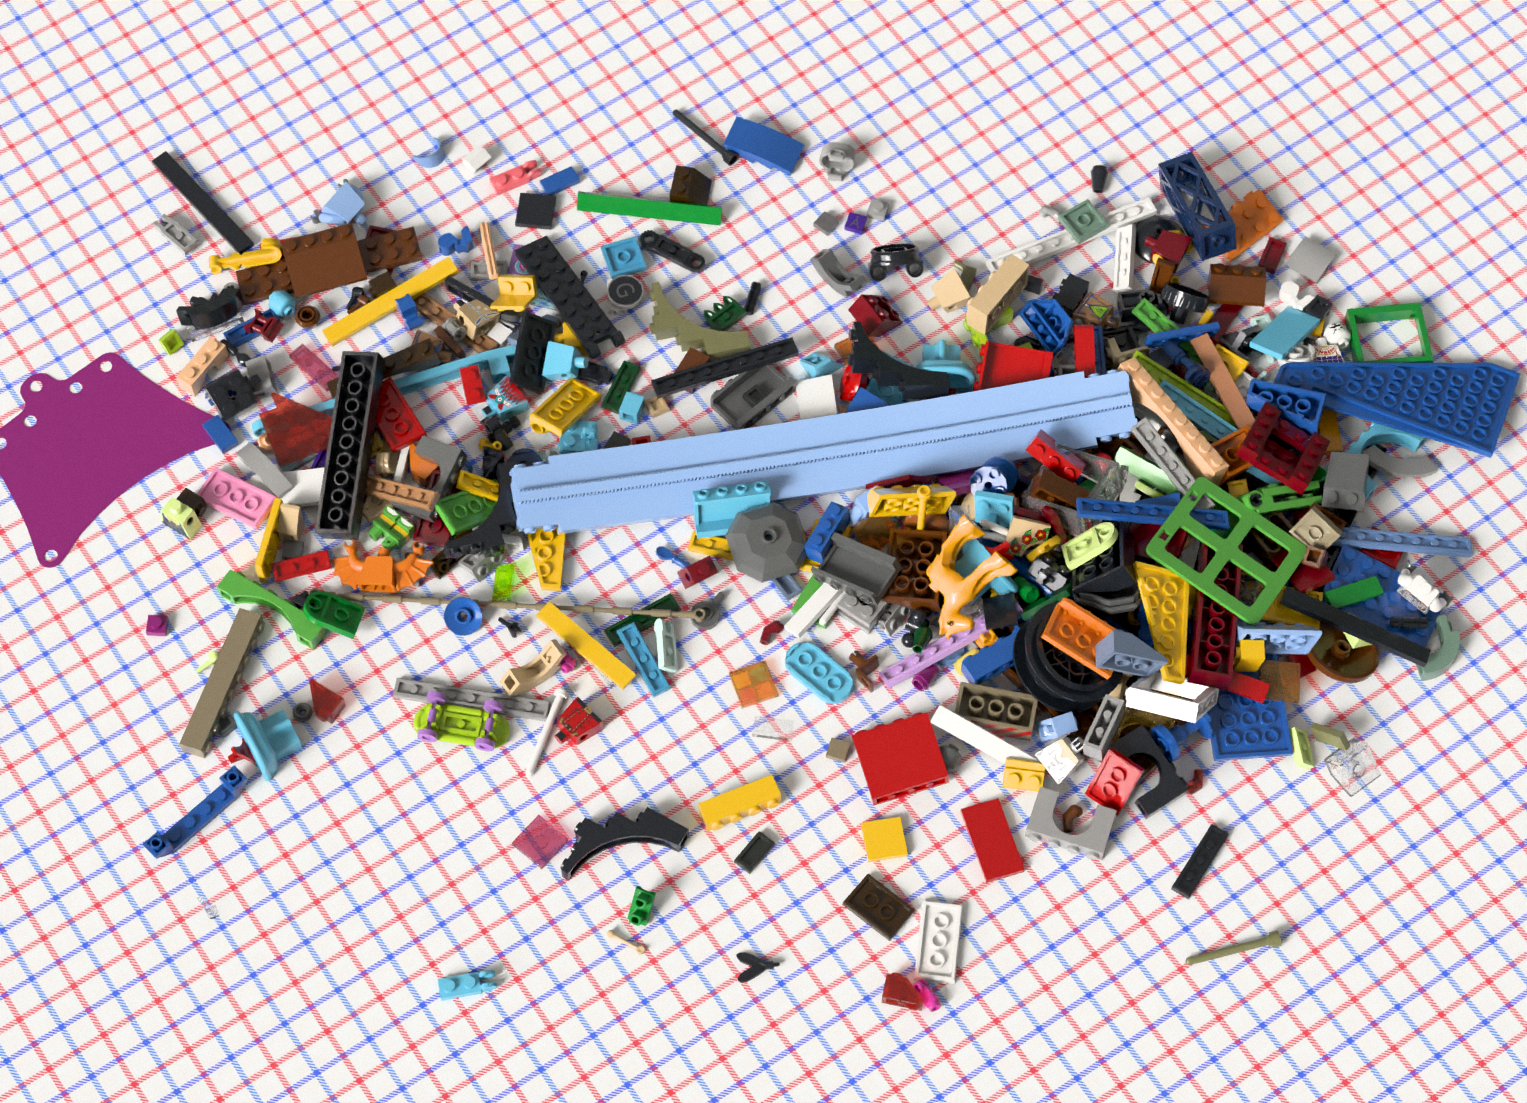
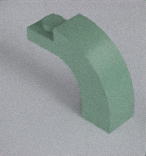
(1441, 660)

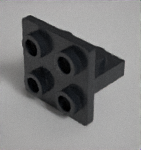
(1241, 341)

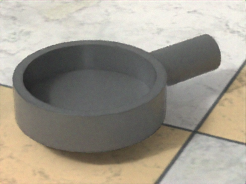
(711, 611)

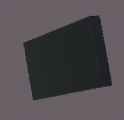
(531, 352)

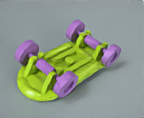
(460, 724)

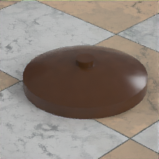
(1339, 660)

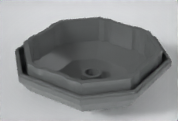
(762, 557)
(1111, 601)

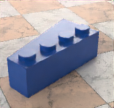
(1298, 406)

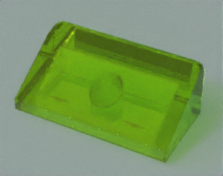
(503, 583)

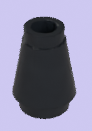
(1098, 176)

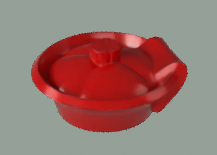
(851, 383)

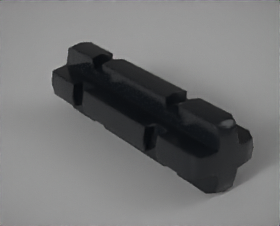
(752, 298)
(513, 422)
(1409, 622)

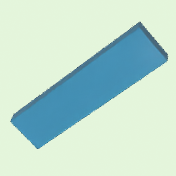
(643, 660)

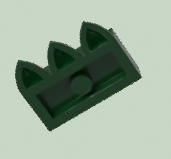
(725, 315)

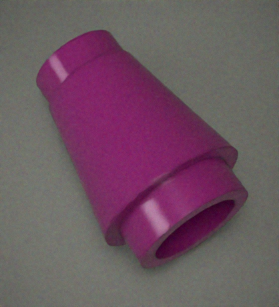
(924, 678)

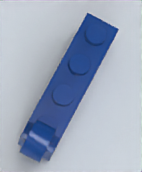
(991, 659)

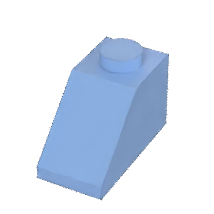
(1057, 726)

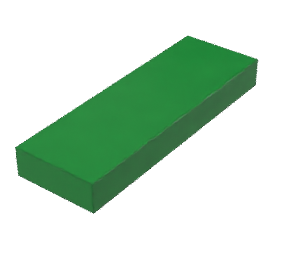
(1354, 593)

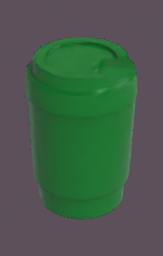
(1027, 590)

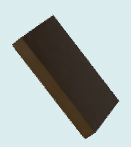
(878, 907)

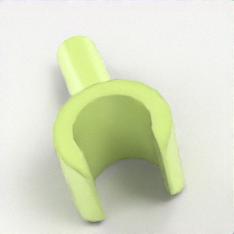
(213, 655)

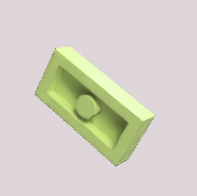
(1301, 748)

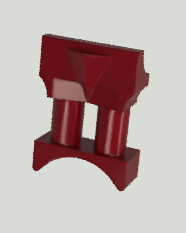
(271, 327)

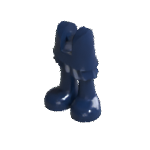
(1196, 373)

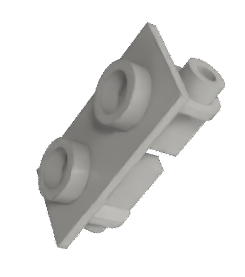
(892, 621)

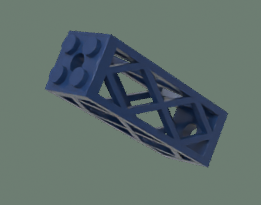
(1174, 177)

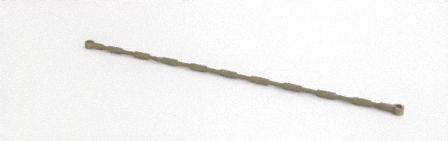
(514, 605)

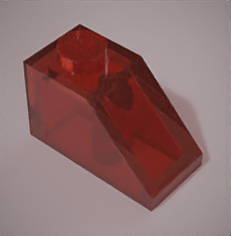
(326, 702)
(900, 992)

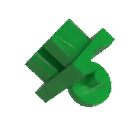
(641, 906)

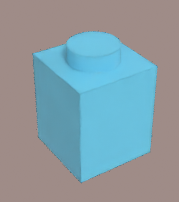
(632, 407)

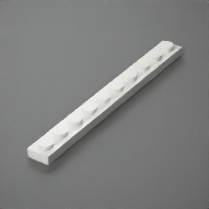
(1063, 240)

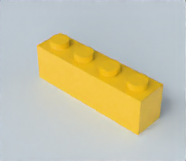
(740, 803)

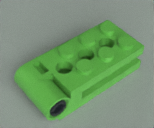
(1262, 498)

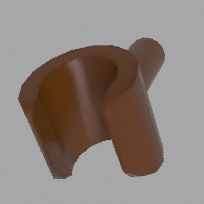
(362, 300)

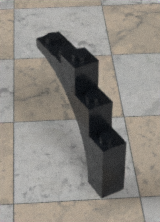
(911, 381)
(489, 534)
(620, 830)

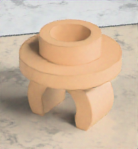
(264, 443)

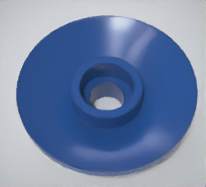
(456, 622)

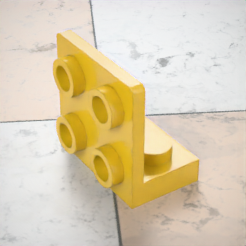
(515, 292)

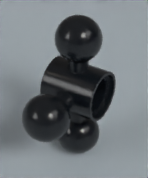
(916, 619)

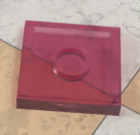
(540, 841)

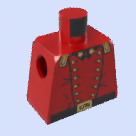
(578, 723)

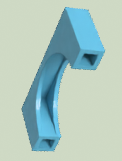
(1382, 434)

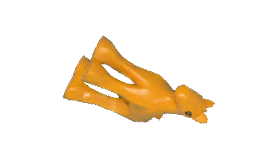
(957, 589)

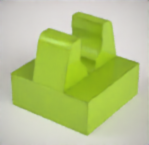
(171, 342)

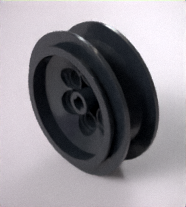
(1054, 675)

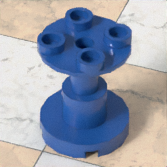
(995, 476)
(1172, 738)

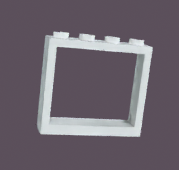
(1141, 698)

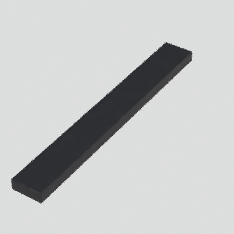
(202, 203)
(724, 367)
(1355, 626)

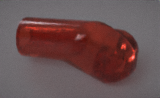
(1197, 782)

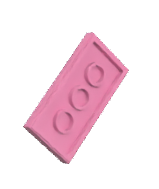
(236, 498)

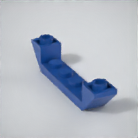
(200, 816)

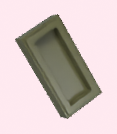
(1330, 736)

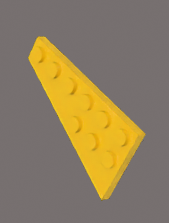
(548, 557)
(1166, 609)

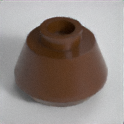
(307, 317)

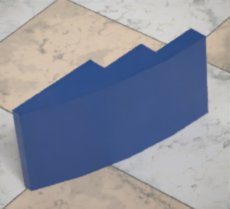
(763, 145)

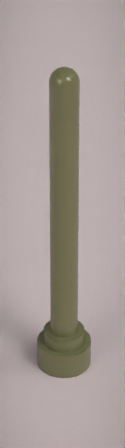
(1272, 939)

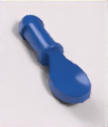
(665, 554)

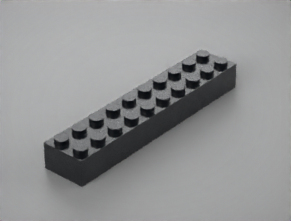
(350, 445)

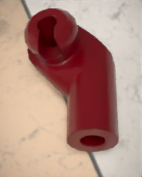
(769, 629)

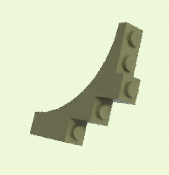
(669, 324)

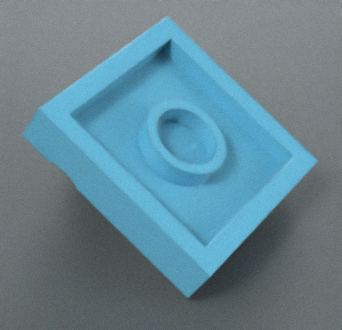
(579, 438)
(994, 507)

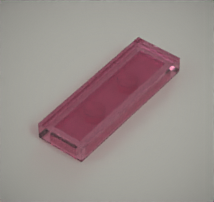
(313, 366)

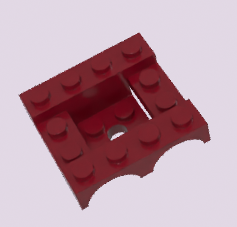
(1276, 460)

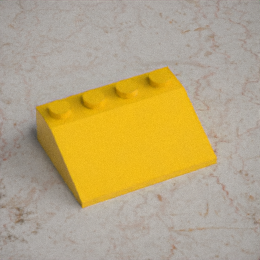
(905, 502)

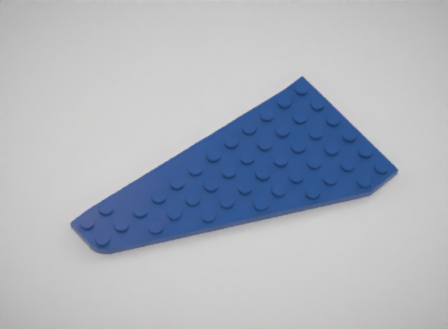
(1432, 400)

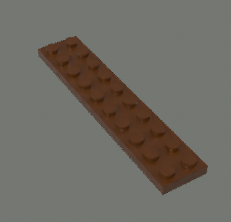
(376, 252)

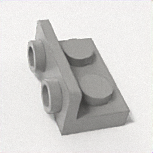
(479, 565)

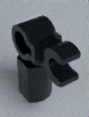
(494, 427)

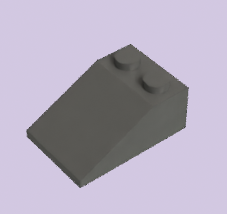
(1346, 482)

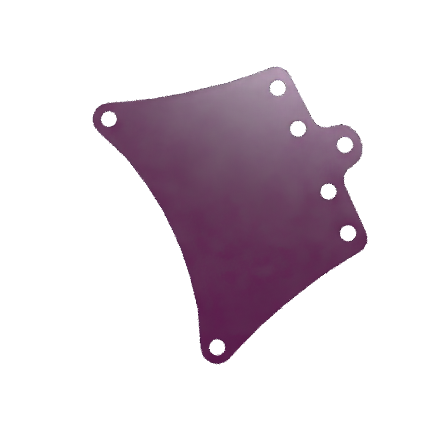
(90, 447)

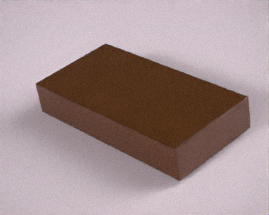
(1162, 273)
(450, 343)

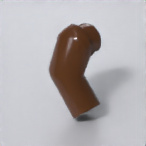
(1072, 812)

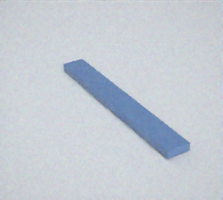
(1405, 542)

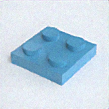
(623, 257)

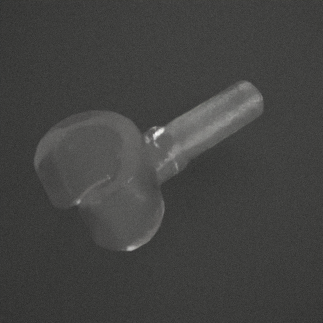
(212, 911)

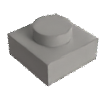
(877, 209)

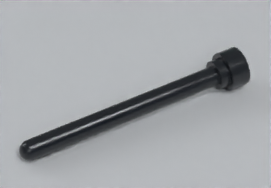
(728, 156)
(1138, 326)

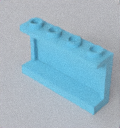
(717, 507)

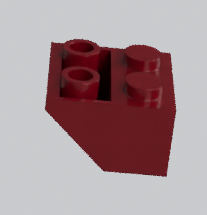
(875, 315)

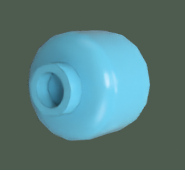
(282, 303)

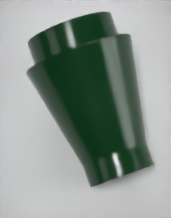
(922, 637)

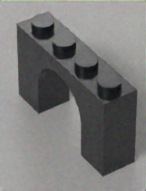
(1170, 787)

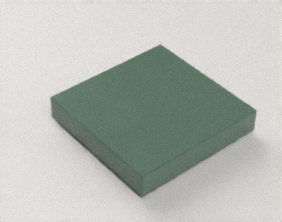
(1083, 221)

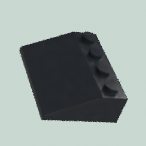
(1110, 569)

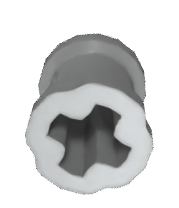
(454, 329)

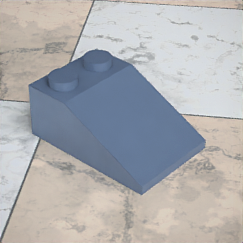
(1128, 655)

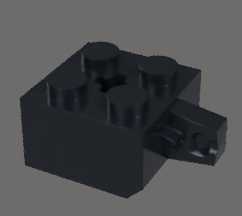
(242, 397)
(1050, 570)

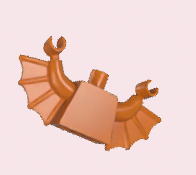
(381, 571)

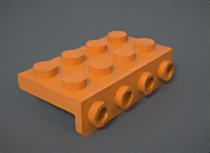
(1252, 221)
(1077, 633)

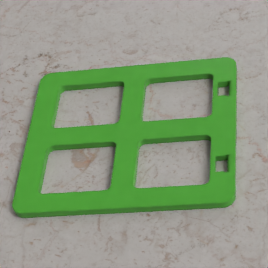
(1227, 550)

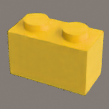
(1248, 655)

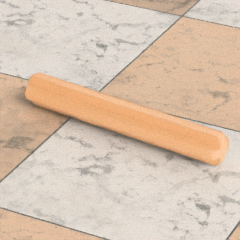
(489, 250)

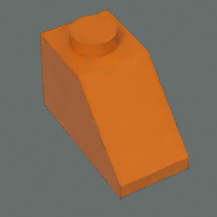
(420, 468)

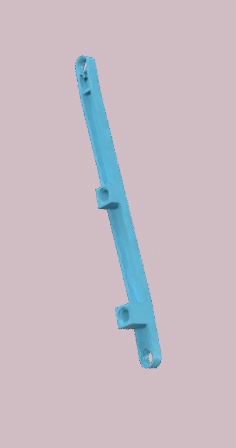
(494, 360)

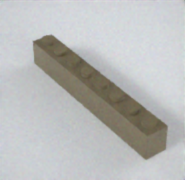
(222, 683)

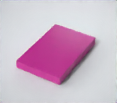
(958, 481)

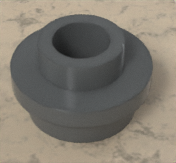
(302, 707)

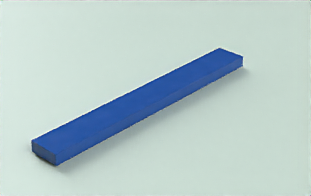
(1146, 513)

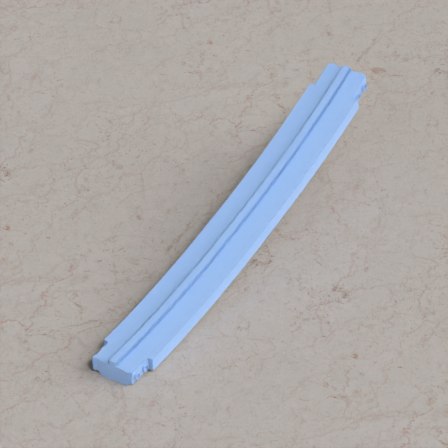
(820, 453)

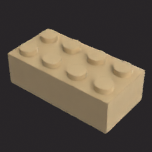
(997, 294)

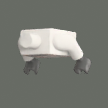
(1420, 592)

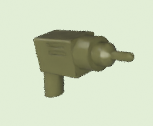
(968, 273)

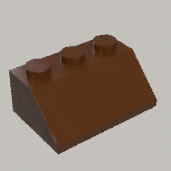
(1237, 284)

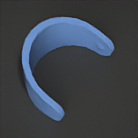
(434, 159)

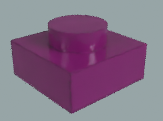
(157, 625)

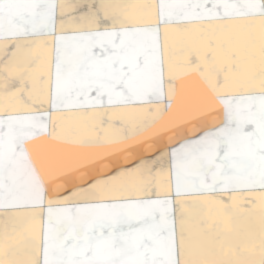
(1198, 452)

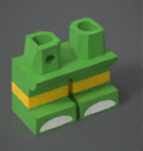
(392, 527)

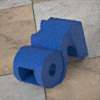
(449, 243)
(408, 310)

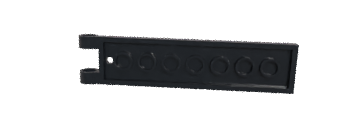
(568, 295)

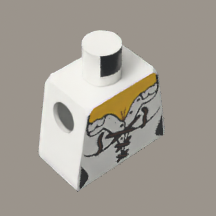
(1062, 758)

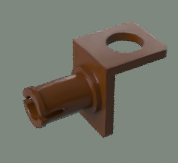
(864, 668)

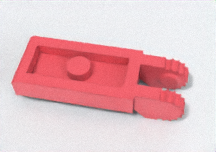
(515, 177)

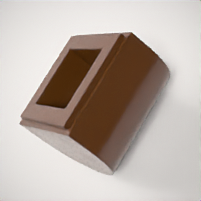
(1315, 557)

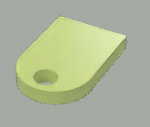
(1089, 544)

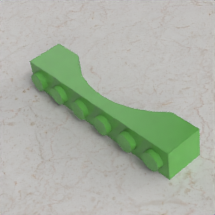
(241, 590)

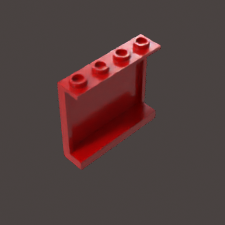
(1010, 365)
(900, 758)

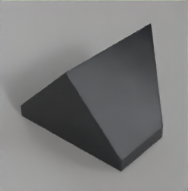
(490, 461)

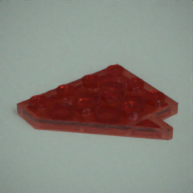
(295, 430)

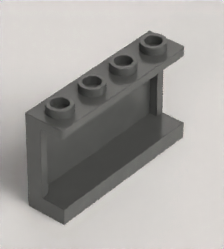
(736, 411)
(857, 569)

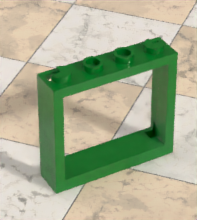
(1388, 313)

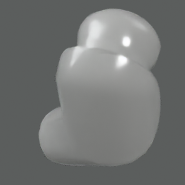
(1054, 212)

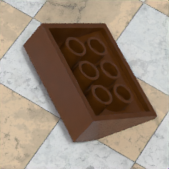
(323, 260)
(914, 552)

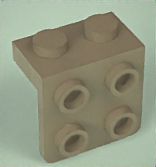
(1114, 356)

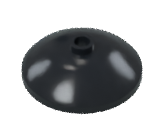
(1151, 226)

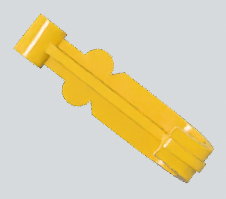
(269, 254)

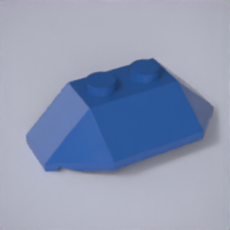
(1048, 323)

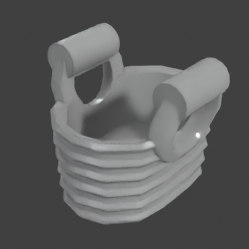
(837, 156)

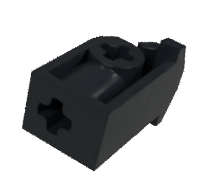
(1130, 299)

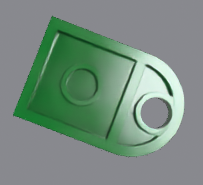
(334, 613)

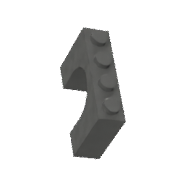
(450, 461)

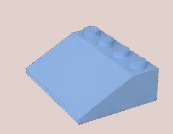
(1280, 637)

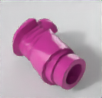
(568, 663)
(929, 998)

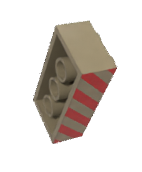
(997, 710)

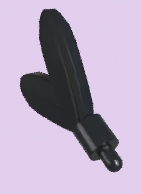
(757, 966)

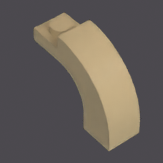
(536, 672)

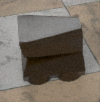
(1264, 546)

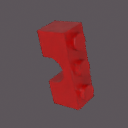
(1044, 450)

